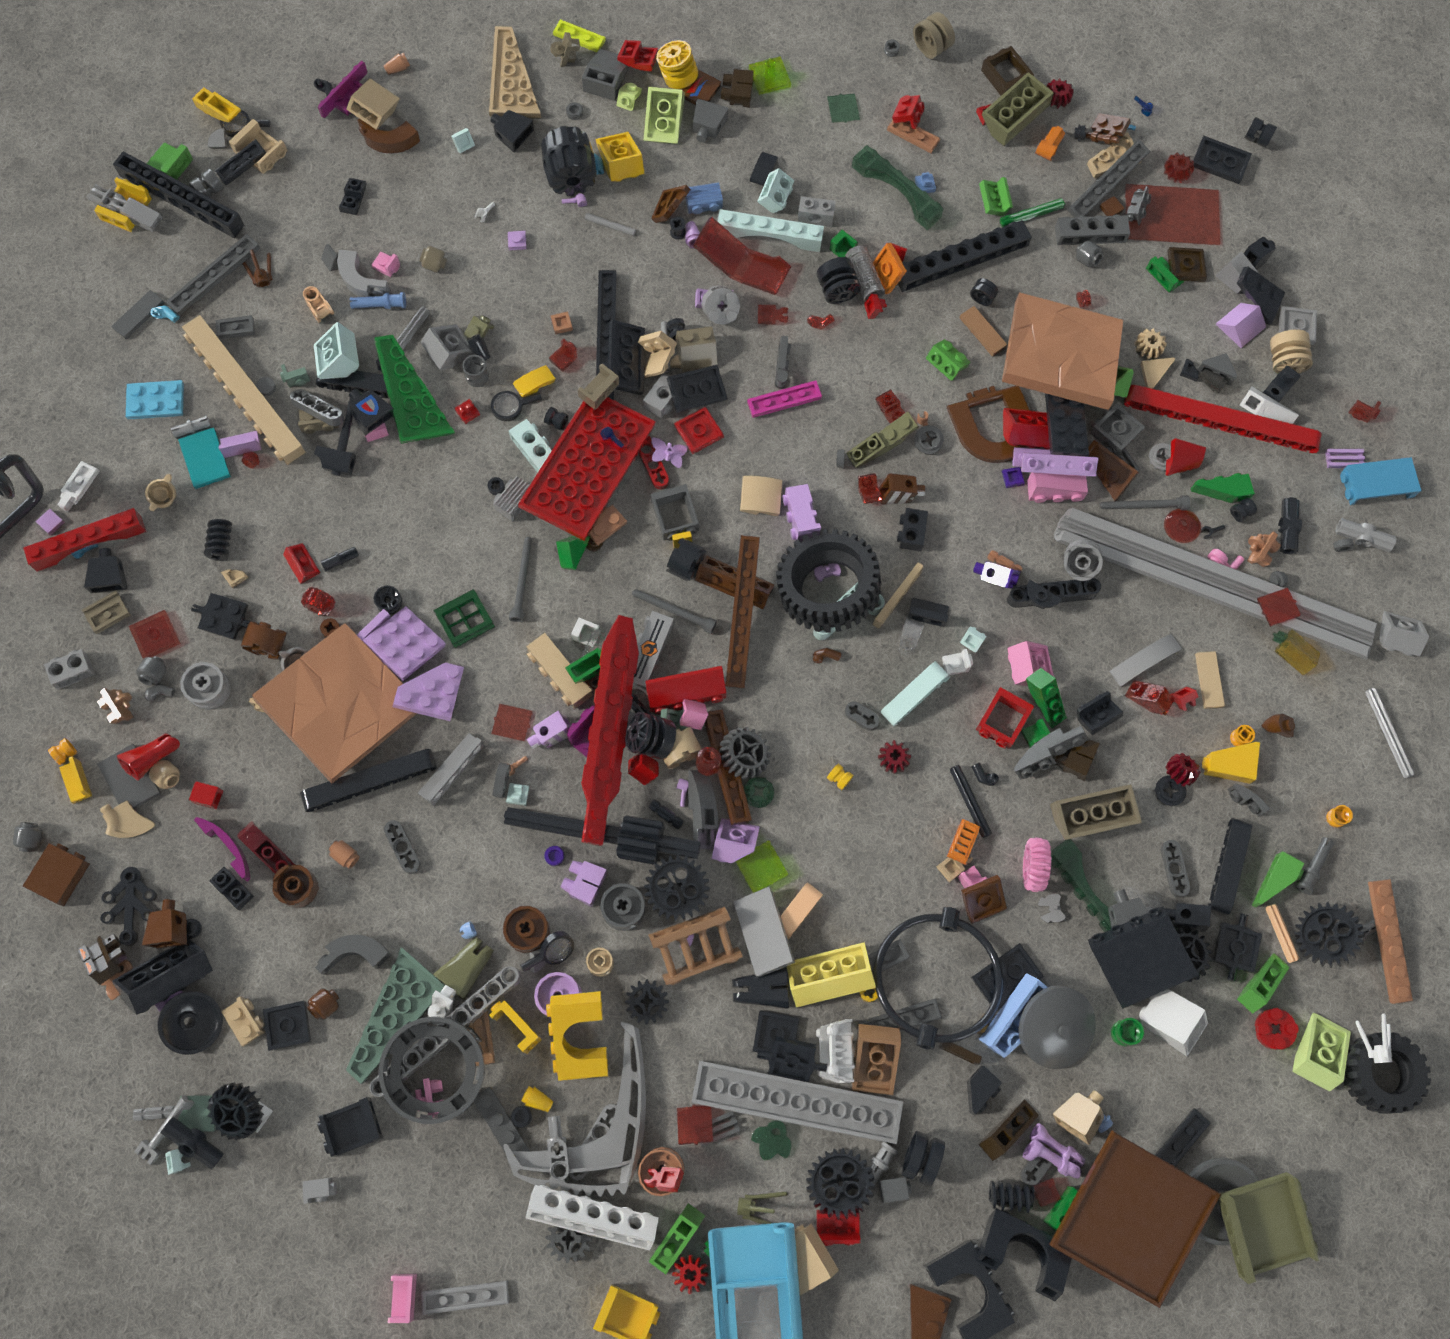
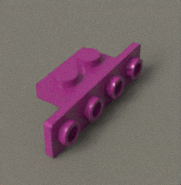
(341, 94)

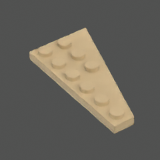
(509, 78)

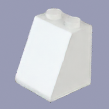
(1174, 1020)

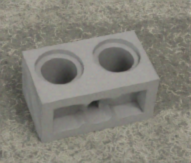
(70, 673)

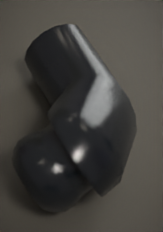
(323, 85)
(984, 778)

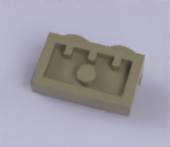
(309, 424)

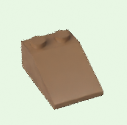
(876, 1059)

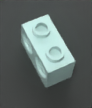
(776, 191)

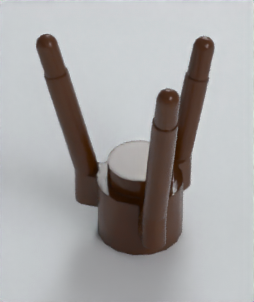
(261, 277)

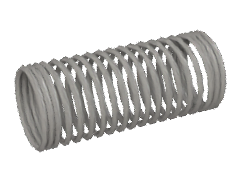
(875, 286)

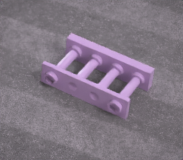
(1043, 462)

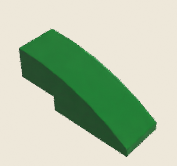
(585, 667)

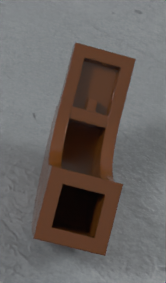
(390, 141)

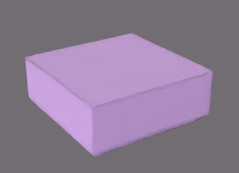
(50, 522)

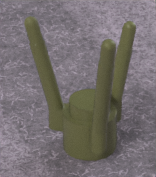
(747, 1206)

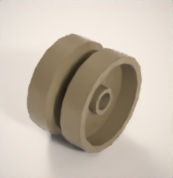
(934, 35)

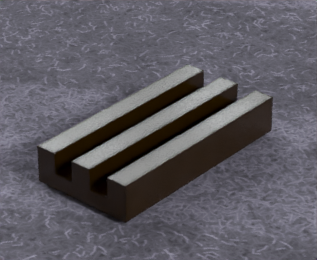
(961, 1052)

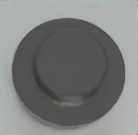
(1278, 578)

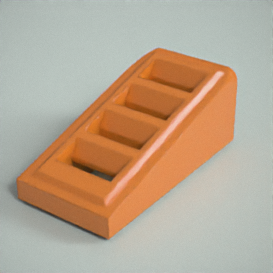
(966, 830)

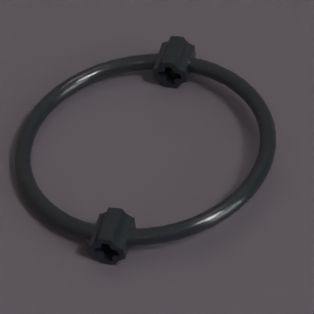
(927, 1034)

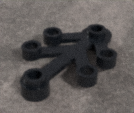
(128, 902)

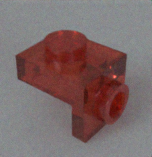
(564, 355)
(1363, 411)
(869, 489)

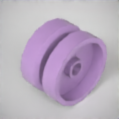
(551, 986)

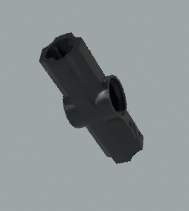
(1290, 525)
(192, 1143)

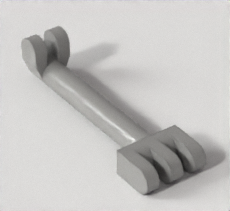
(150, 1148)

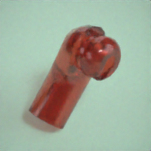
(820, 323)

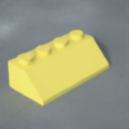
(830, 975)

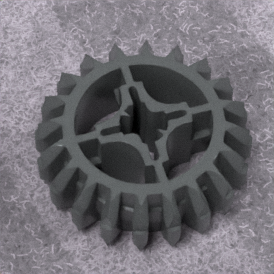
(744, 741)

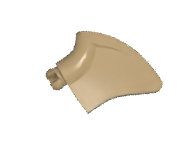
(125, 821)

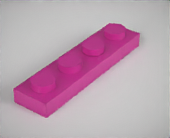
(784, 399)

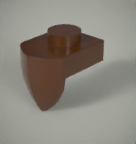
(1280, 724)

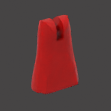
(143, 758)

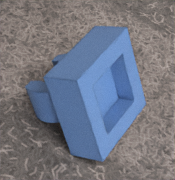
(925, 182)

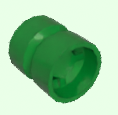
(1127, 1032)

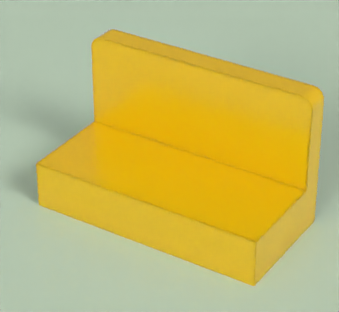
(75, 780)

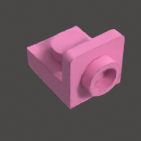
(386, 264)

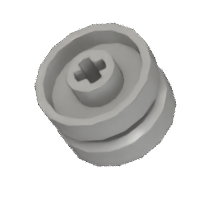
(205, 685)

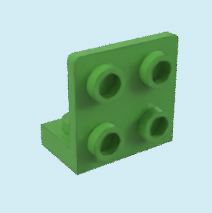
(171, 160)

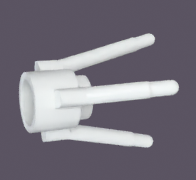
(1381, 1053)

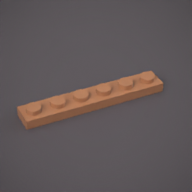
(1390, 941)

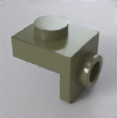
(478, 325)

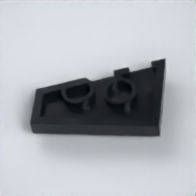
(1261, 292)

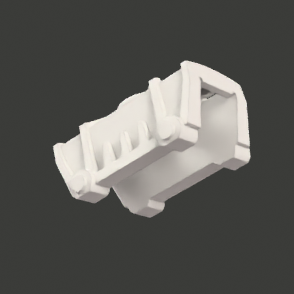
(837, 1051)

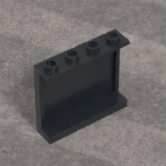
(1142, 957)

